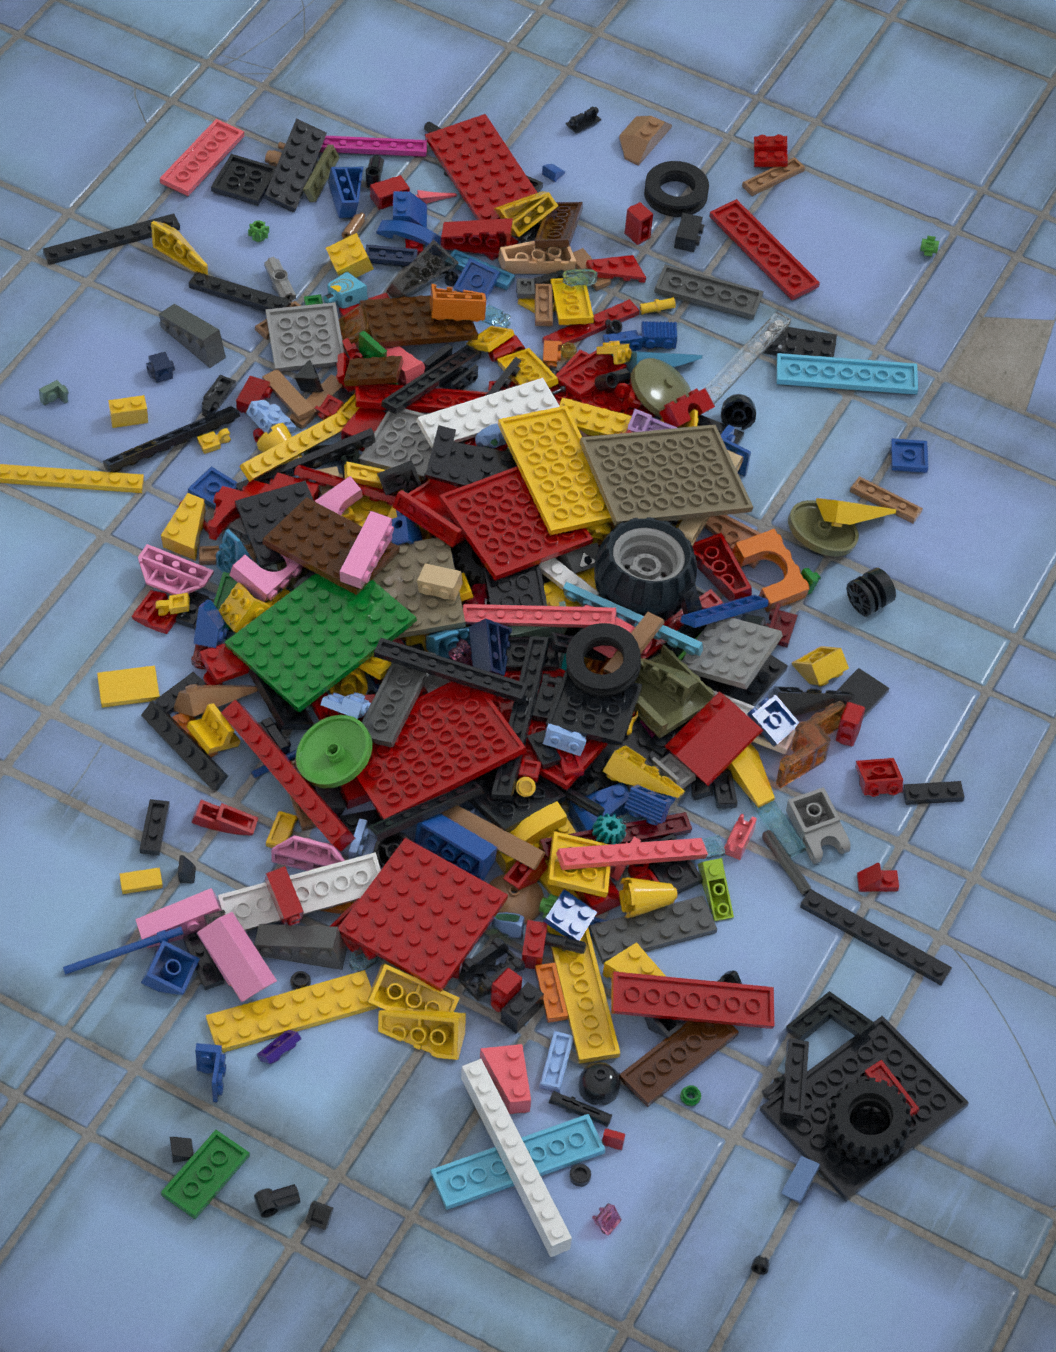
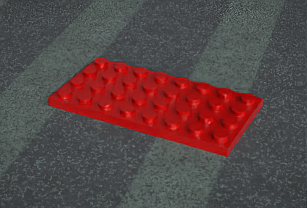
(480, 165)

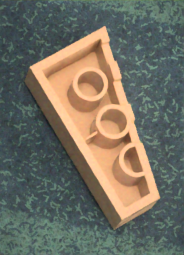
(528, 259)

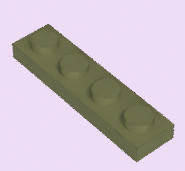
(321, 173)

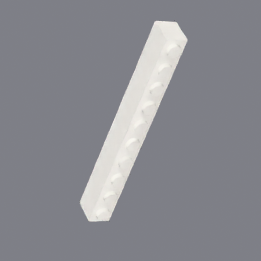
(516, 1158)

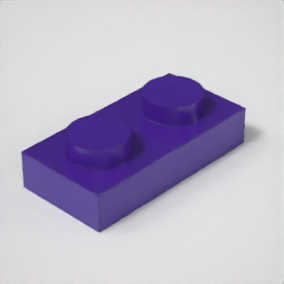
(280, 1045)

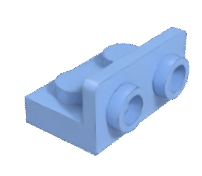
(564, 740)
(364, 842)

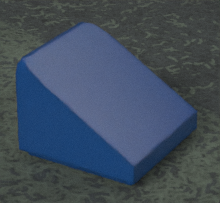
(552, 172)

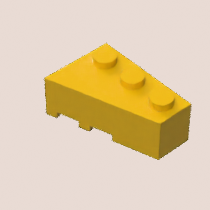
(527, 211)
(185, 527)
(631, 961)

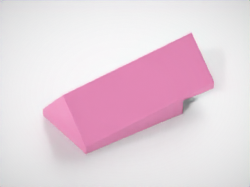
(236, 956)

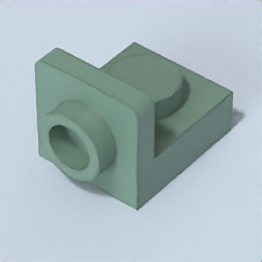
(53, 391)

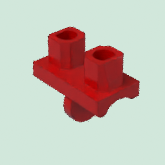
(629, 397)

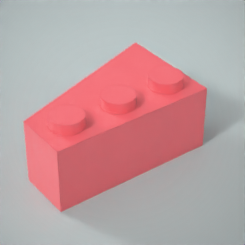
(411, 366)
(509, 1075)

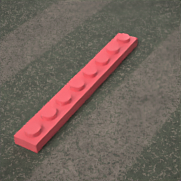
(539, 615)
(631, 853)

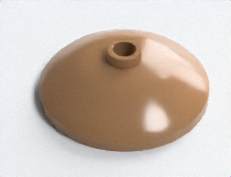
(524, 902)

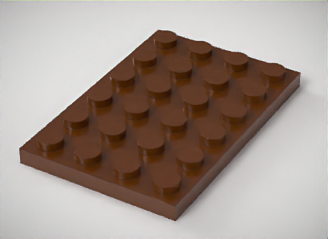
(410, 322)
(321, 541)

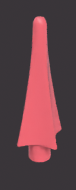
(428, 197)

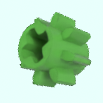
(258, 231)
(929, 245)
(546, 904)

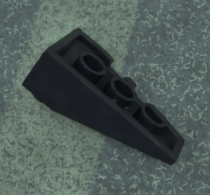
(811, 700)

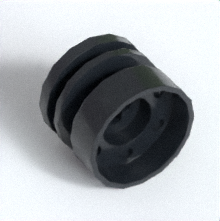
(871, 591)

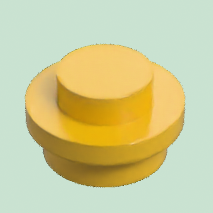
(525, 786)

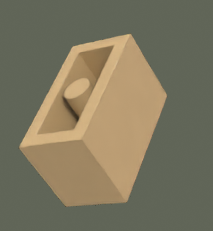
(439, 581)

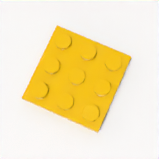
(586, 880)

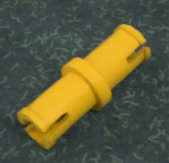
(657, 305)

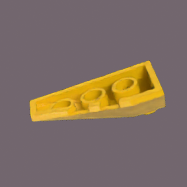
(174, 245)
(849, 513)
(630, 768)
(431, 1031)

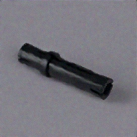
(580, 1108)

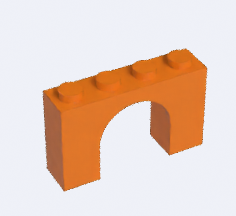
(770, 547)

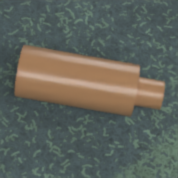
(354, 225)

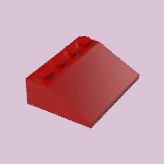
(713, 738)

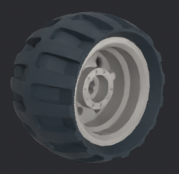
(645, 566)

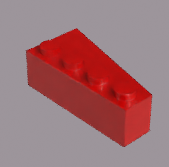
(477, 235)
(721, 567)

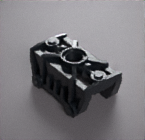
(485, 962)

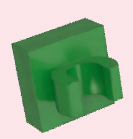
(812, 578)

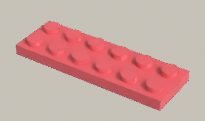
(202, 157)

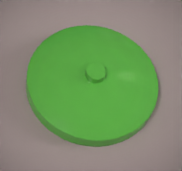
(334, 751)

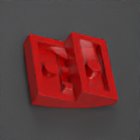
(148, 614)

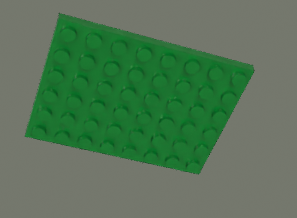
(318, 637)

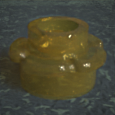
(568, 350)

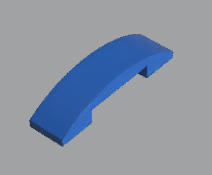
(407, 230)

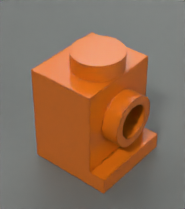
(551, 353)

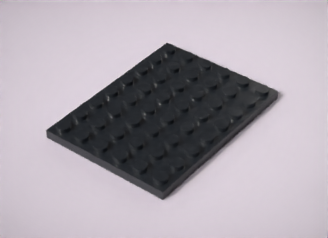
(811, 1136)

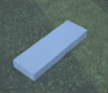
(556, 1062)

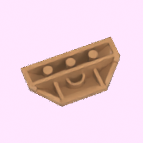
(641, 137)

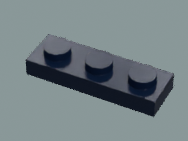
(391, 255)

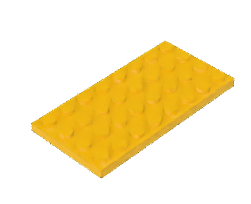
(555, 469)

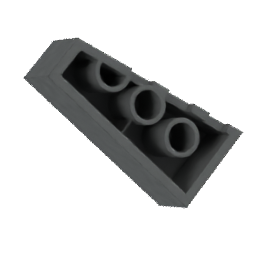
(194, 334)
(302, 944)

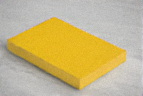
(128, 686)

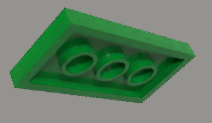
(205, 1174)

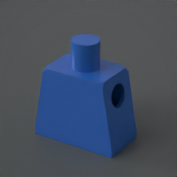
(405, 530)

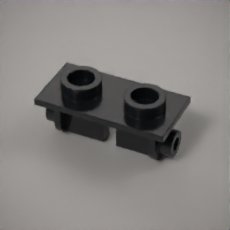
(583, 121)

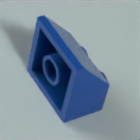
(409, 208)
(210, 626)
(170, 969)

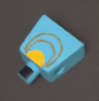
(346, 291)

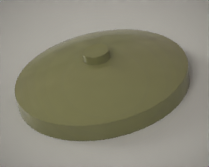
(657, 384)
(818, 535)

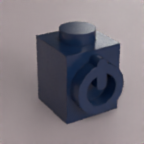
(160, 367)

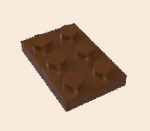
(373, 371)

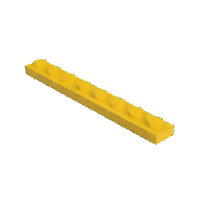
(293, 446)
(71, 478)

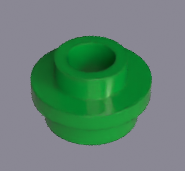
(690, 1090)

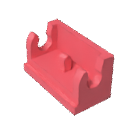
(740, 837)

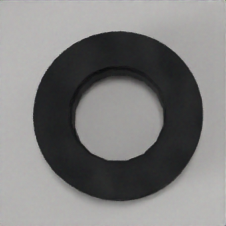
(676, 172)
(607, 635)

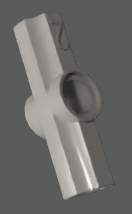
(279, 279)

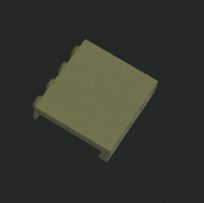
(660, 711)

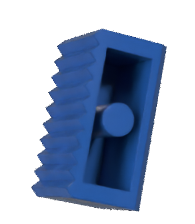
(659, 334)
(647, 804)

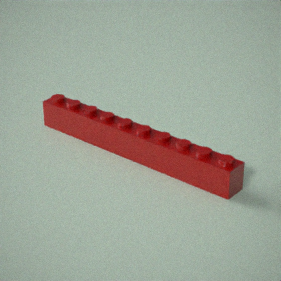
(288, 775)

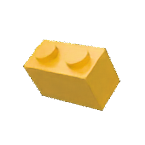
(128, 411)

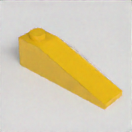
(751, 776)
(403, 992)

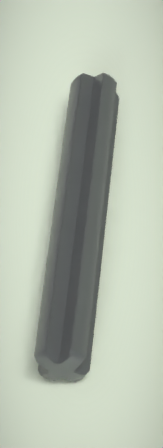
(786, 862)

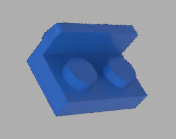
(627, 337)

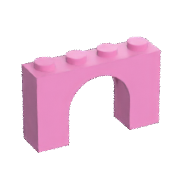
(341, 496)
(263, 583)

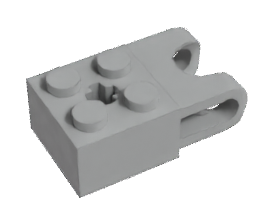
(817, 823)

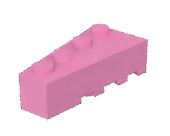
(367, 550)
(186, 913)

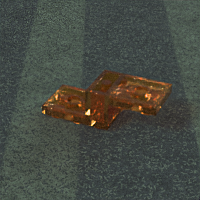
(810, 744)

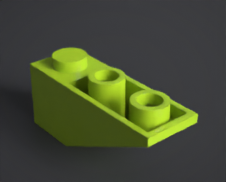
(716, 889)

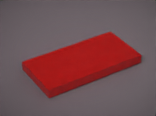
(581, 376)

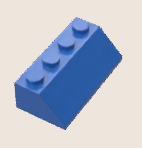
(456, 845)

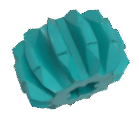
(609, 829)

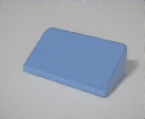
(800, 1179)

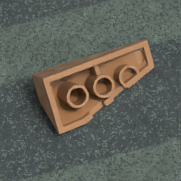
(196, 697)

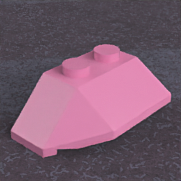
(172, 572)
(305, 853)

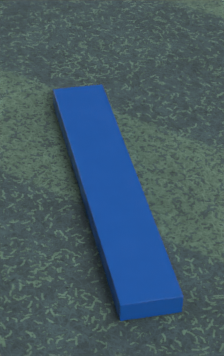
(724, 611)

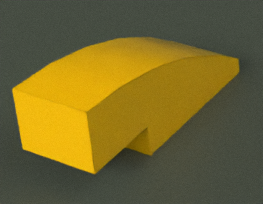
(541, 823)

